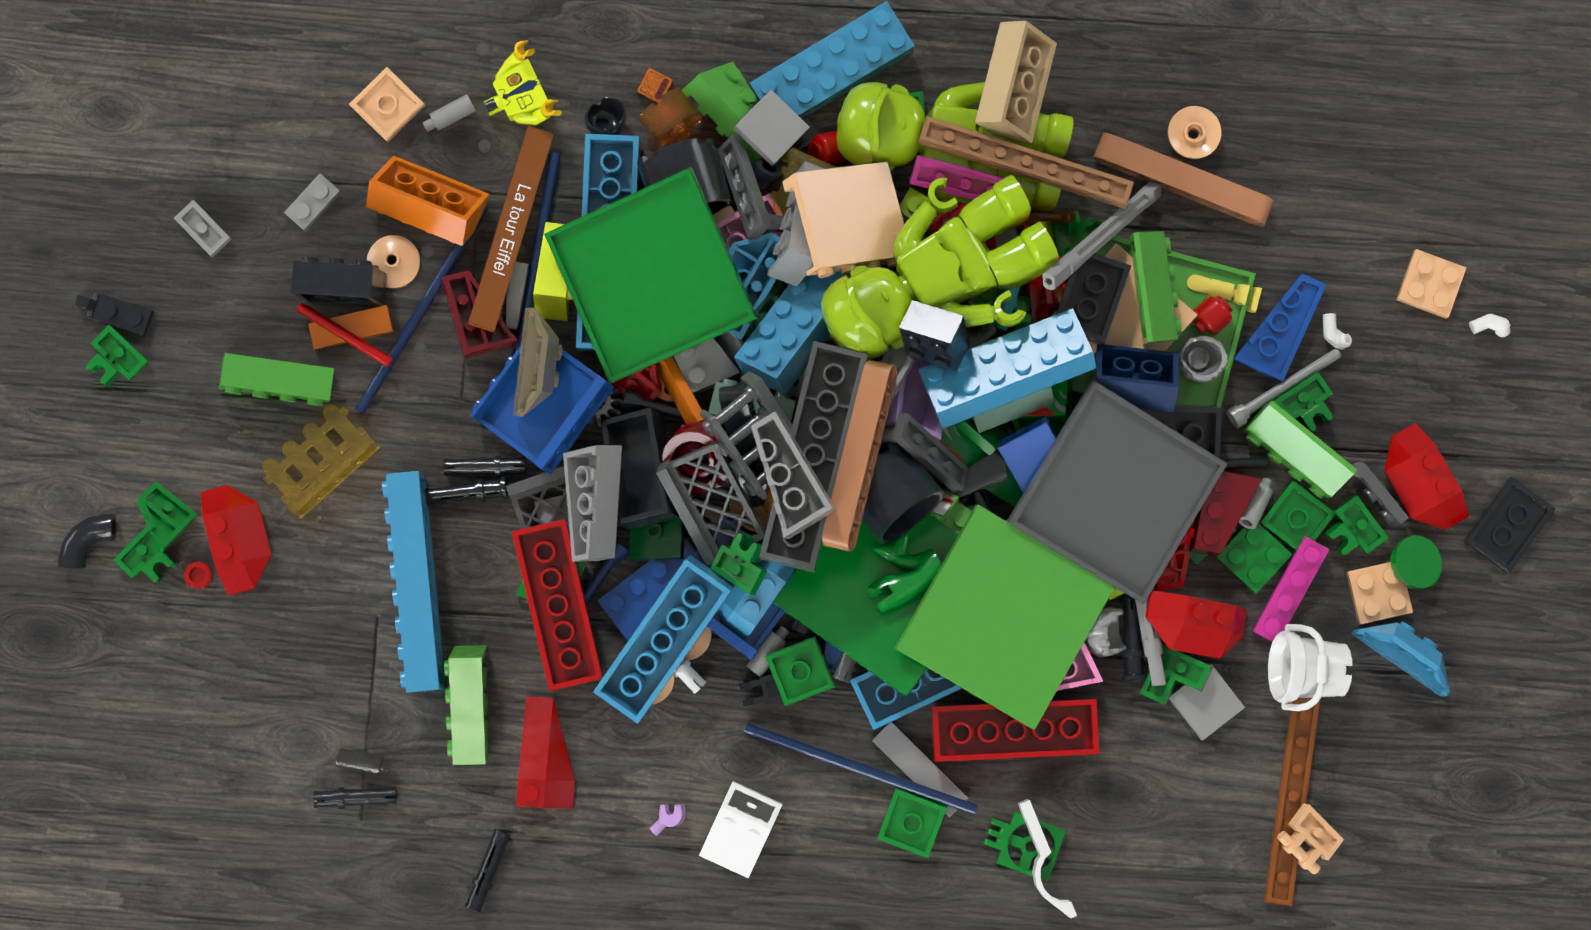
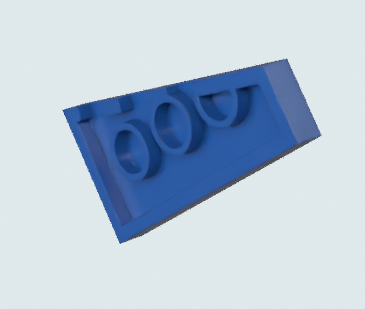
(1280, 334)
(636, 595)

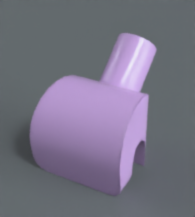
(668, 819)

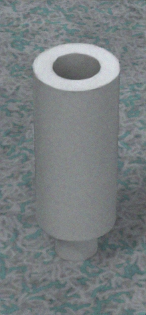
(449, 113)
(1257, 504)
(772, 643)

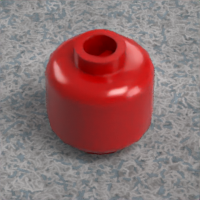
(825, 148)
(1212, 315)

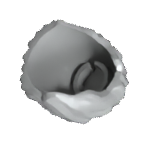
(1202, 359)
(1104, 636)

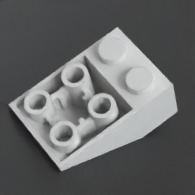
(740, 829)

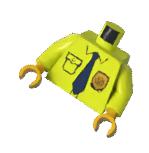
(520, 90)

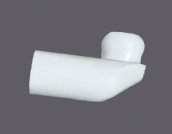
(1491, 321)
(1332, 334)

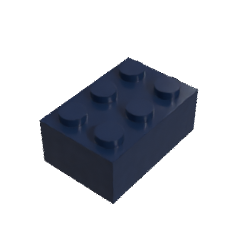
(1139, 375)

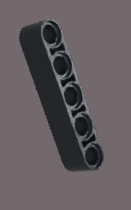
(726, 396)

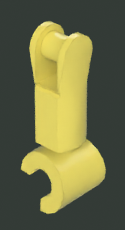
(1226, 291)

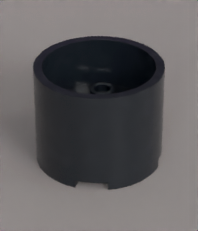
(687, 154)
(899, 495)

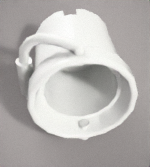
(1306, 668)

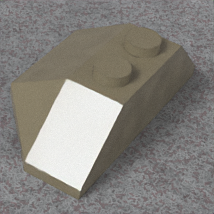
(536, 363)

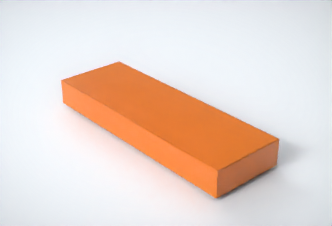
(361, 323)
(679, 390)

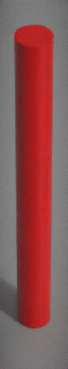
(344, 334)

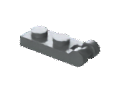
(1376, 492)

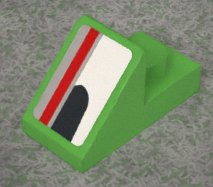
(951, 512)

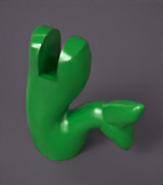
(908, 584)

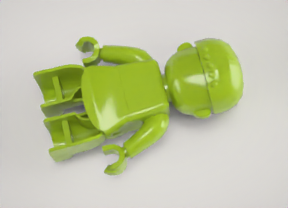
(887, 124)
(941, 270)

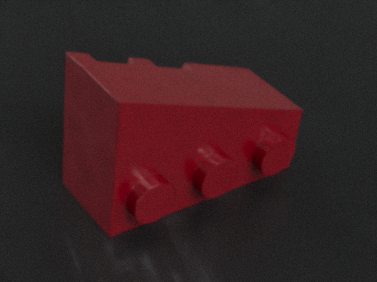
(460, 295)
(1222, 513)

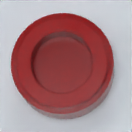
(198, 575)

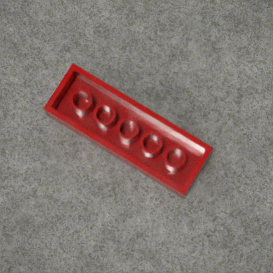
(557, 605)
(988, 733)

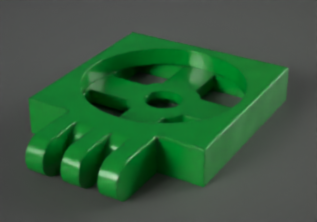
(1006, 838)

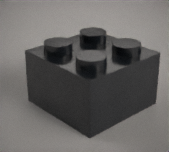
(934, 335)

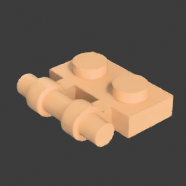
(1316, 833)

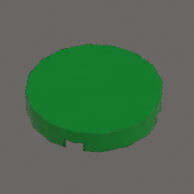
(1416, 562)

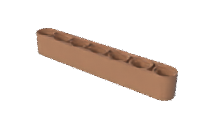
(1183, 179)
(859, 455)

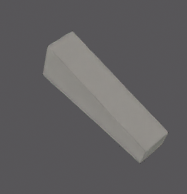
(515, 295)

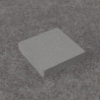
(771, 127)
(1207, 709)

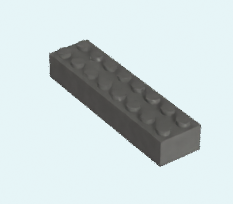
(821, 432)

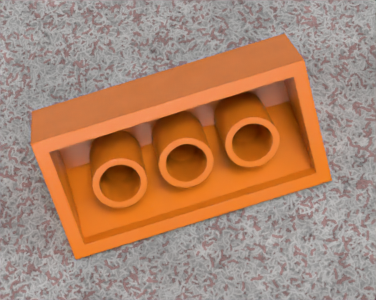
(426, 200)

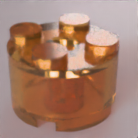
(670, 118)

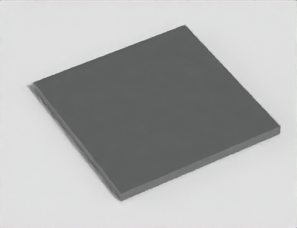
(1117, 492)

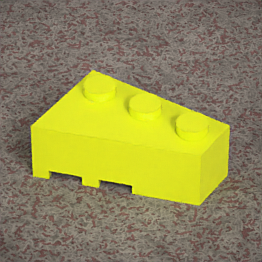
(550, 289)

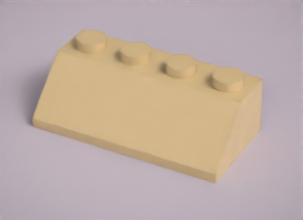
(1016, 81)

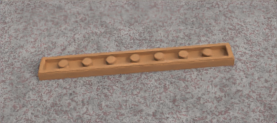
(1025, 162)

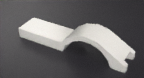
(1043, 851)

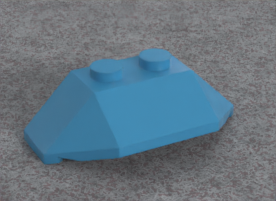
(752, 263)
(744, 611)
(1408, 652)

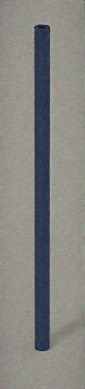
(544, 216)
(413, 322)
(861, 769)

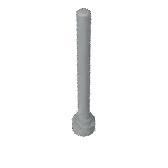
(1239, 414)

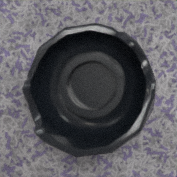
(605, 116)

